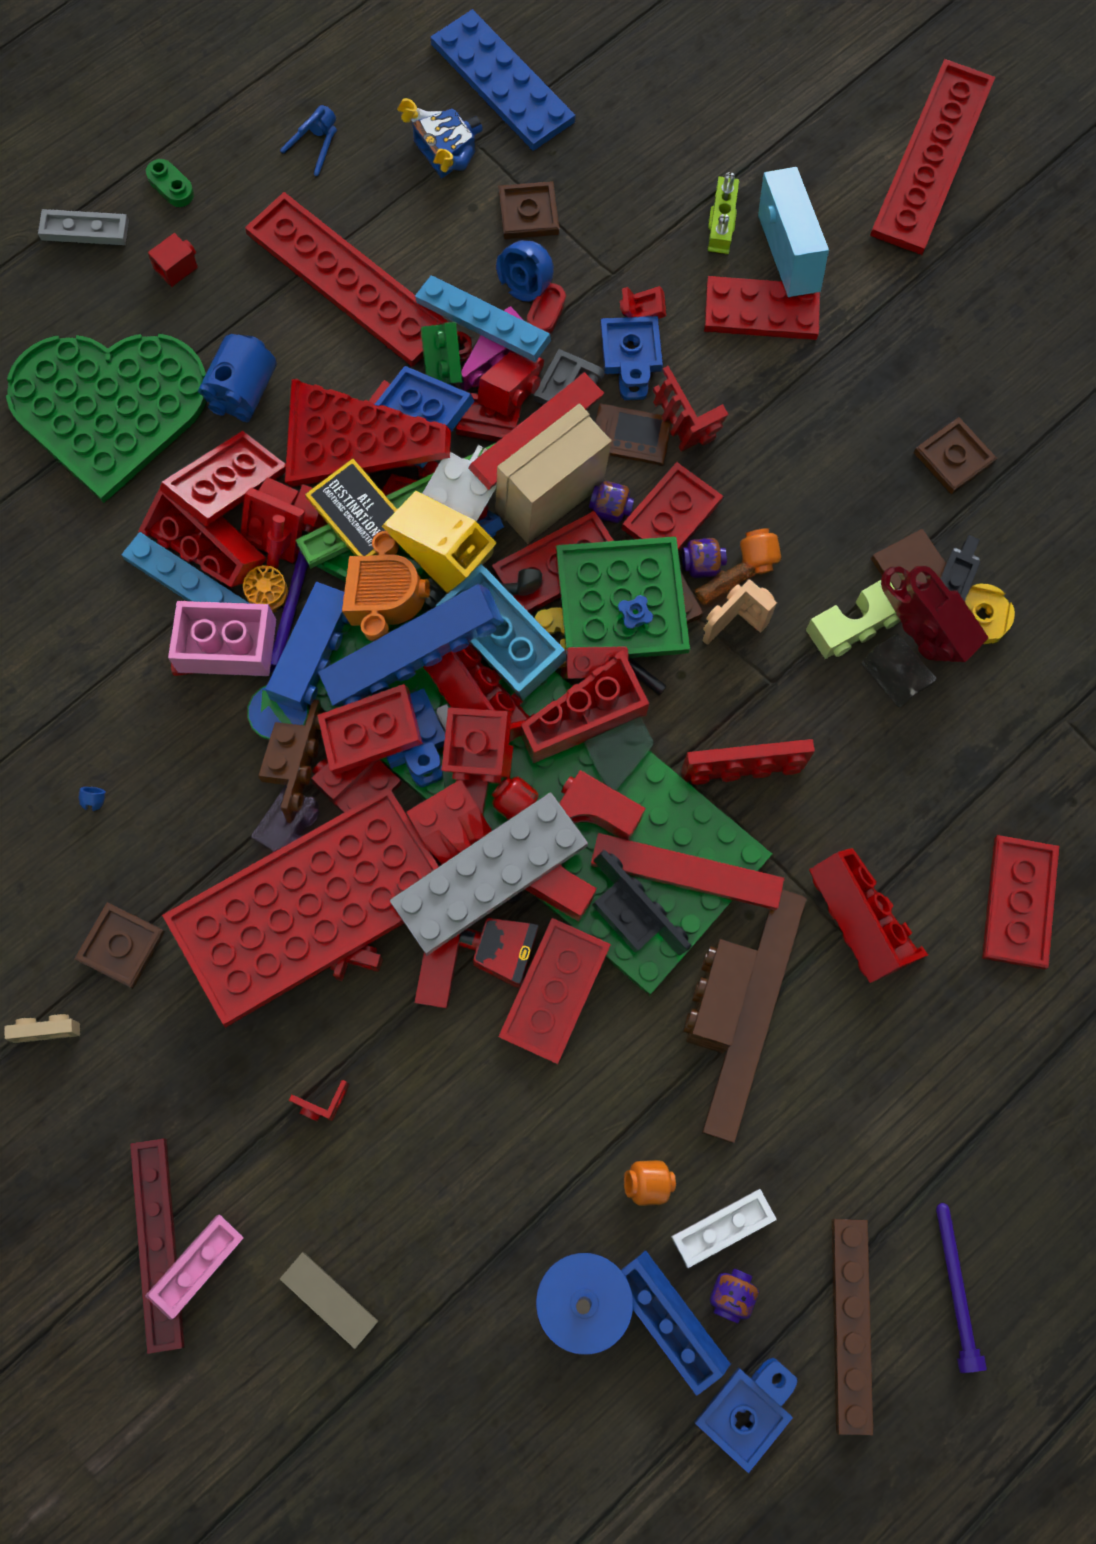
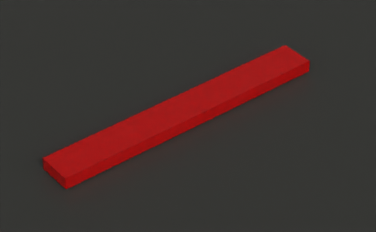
(439, 966)

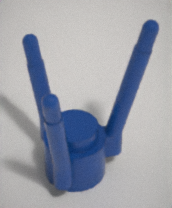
(319, 123)

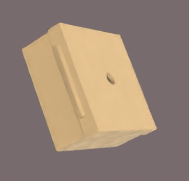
(552, 473)

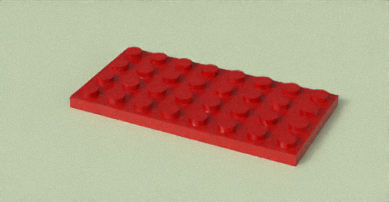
(301, 907)

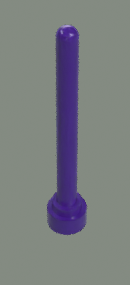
(289, 610)
(970, 1357)

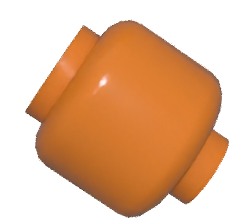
(761, 550)
(649, 1182)

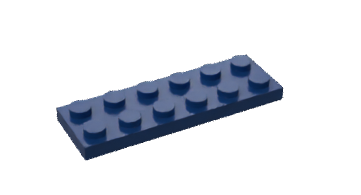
(502, 79)

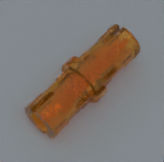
(738, 574)

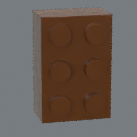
(720, 996)

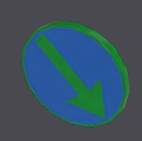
(264, 712)

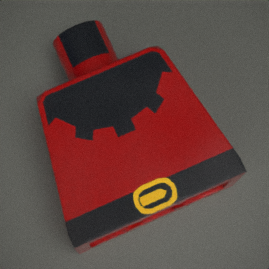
(502, 948)

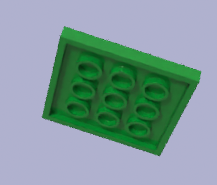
(604, 574)

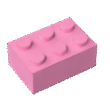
(222, 638)

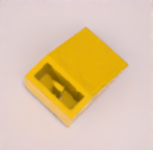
(439, 539)

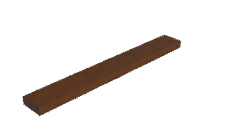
(754, 1020)

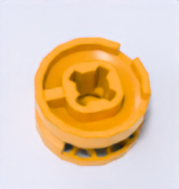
(265, 587)

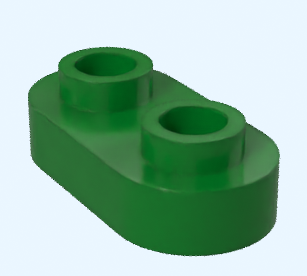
(167, 182)

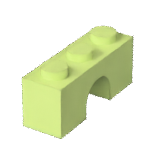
(836, 633)

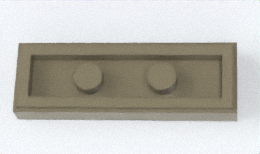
(329, 1300)

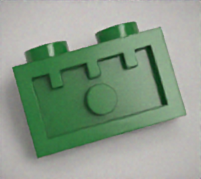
(441, 352)

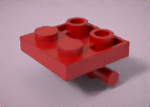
(272, 526)

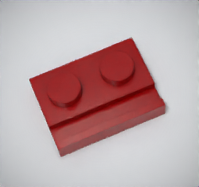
(487, 423)

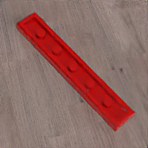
(580, 391)
(693, 872)

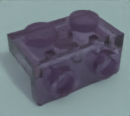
(275, 831)

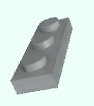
(83, 227)

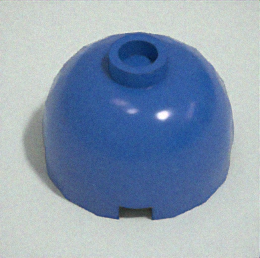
(525, 269)

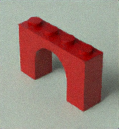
(594, 803)

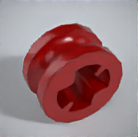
(463, 338)

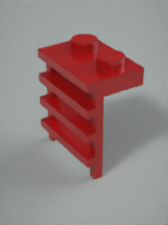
(687, 426)

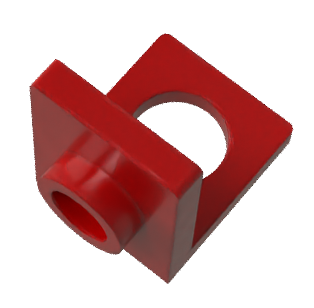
(314, 1112)

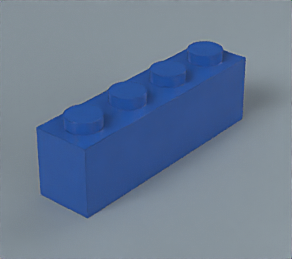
(308, 649)
(674, 1325)

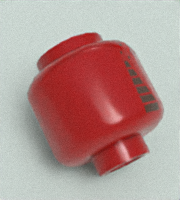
(513, 796)

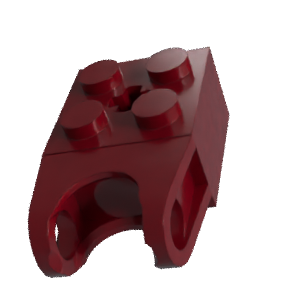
(934, 615)

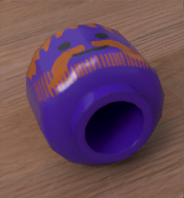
(611, 501)
(703, 558)
(734, 1296)

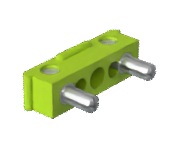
(723, 214)

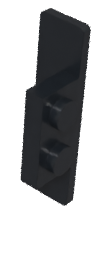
(632, 912)

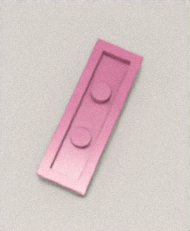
(194, 1267)

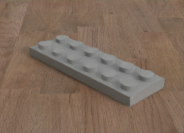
(488, 873)

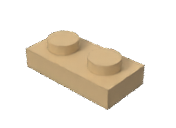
(29, 1030)

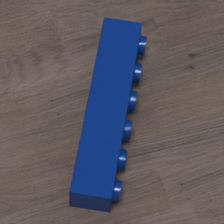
(412, 646)

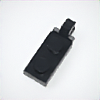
(961, 567)

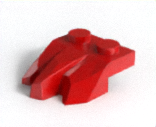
(449, 822)

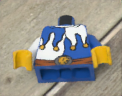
(442, 136)

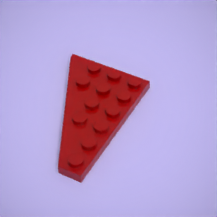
(334, 428)

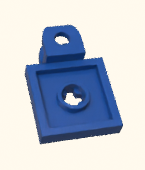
(631, 364)
(424, 757)
(764, 1403)

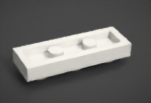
(723, 1228)

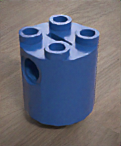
(238, 376)

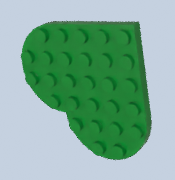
(106, 407)

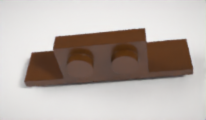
(290, 757)

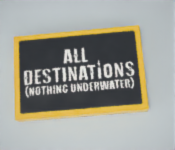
(352, 507)

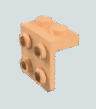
(748, 601)

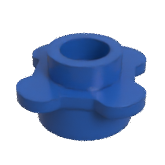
(635, 620)

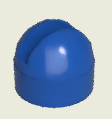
(91, 796)

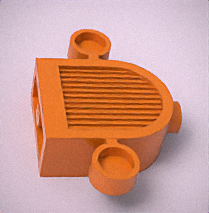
(382, 589)

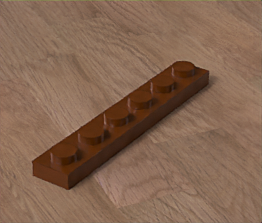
(852, 1327)

